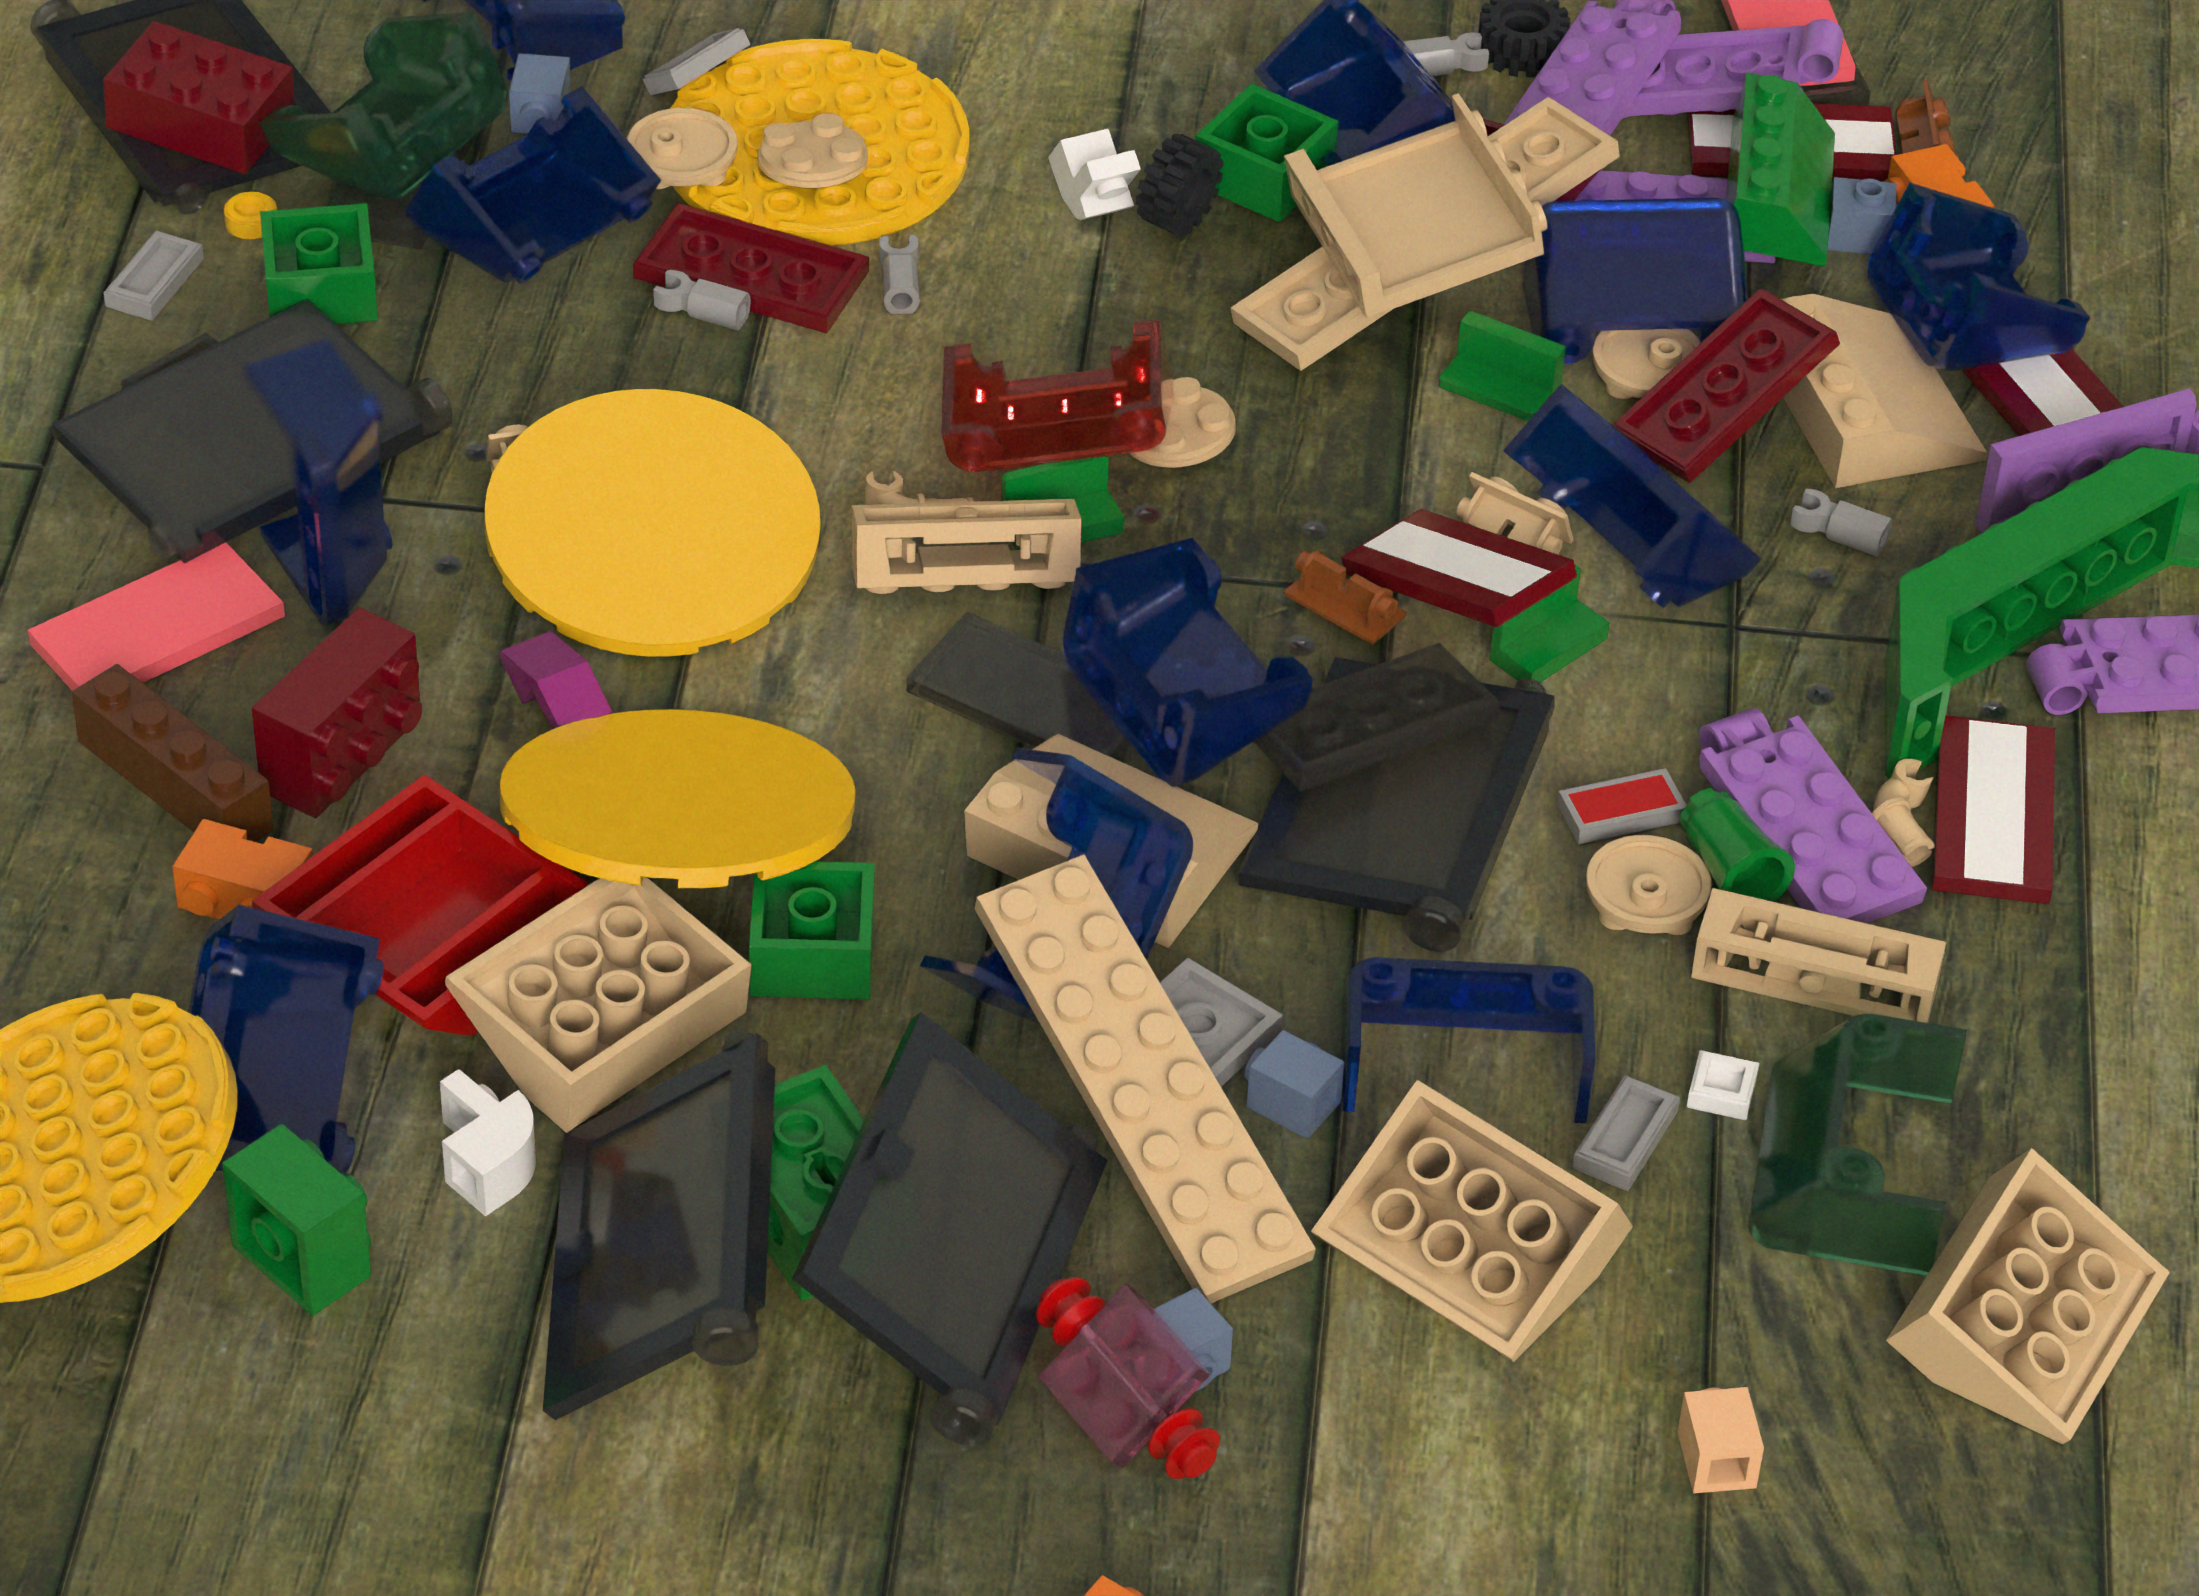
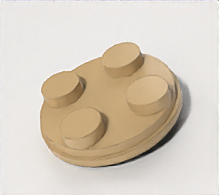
(685, 146)
(812, 152)
(1639, 359)
(1197, 427)
(1648, 885)

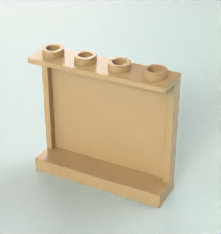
(1419, 213)

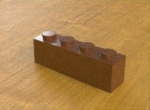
(169, 755)

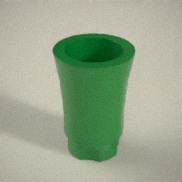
(1735, 847)

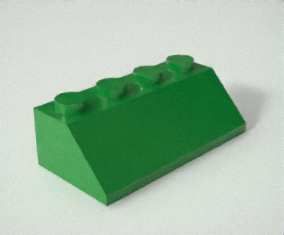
(1781, 170)

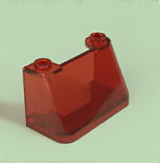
(1059, 416)

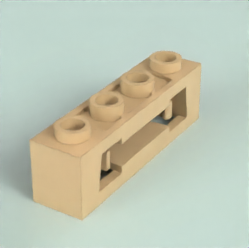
(1043, 529)
(1816, 957)

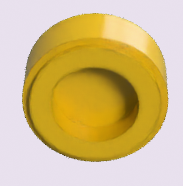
(243, 214)

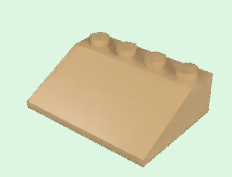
(1875, 402)
(1011, 832)
(600, 995)
(1472, 1223)
(2030, 1301)

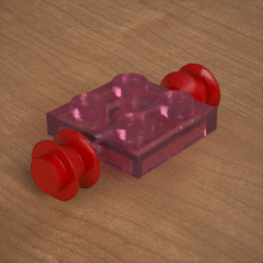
(1126, 1377)

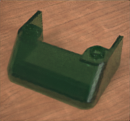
(1829, 1196)

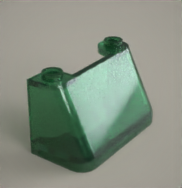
(425, 101)

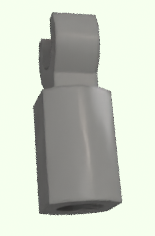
(1444, 55)
(900, 276)
(703, 300)
(1842, 522)

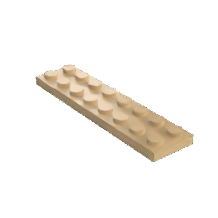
(1311, 308)
(1144, 1080)

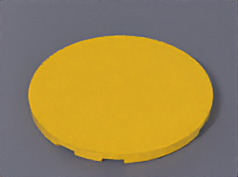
(906, 120)
(652, 522)
(677, 797)
(103, 1134)

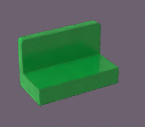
(1503, 366)
(1073, 479)
(1548, 635)

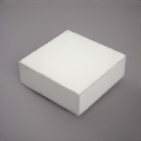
(1722, 1085)

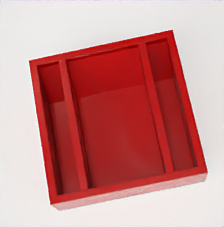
(433, 888)

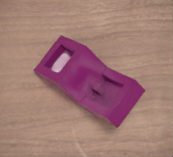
(556, 677)

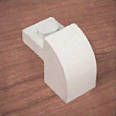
(1093, 175)
(491, 1144)

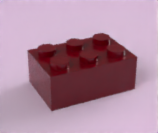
(196, 96)
(337, 712)

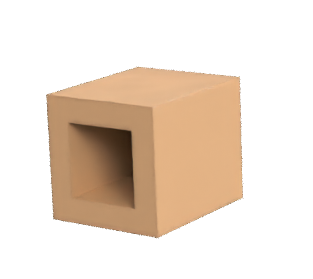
(1720, 1440)

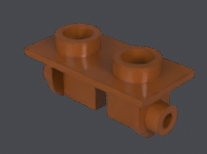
(1923, 121)
(1349, 603)

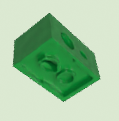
(810, 1144)

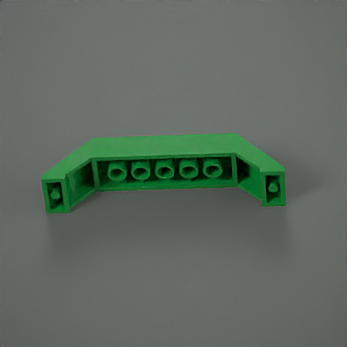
(2028, 578)

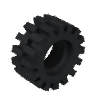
(1522, 33)
(1179, 185)

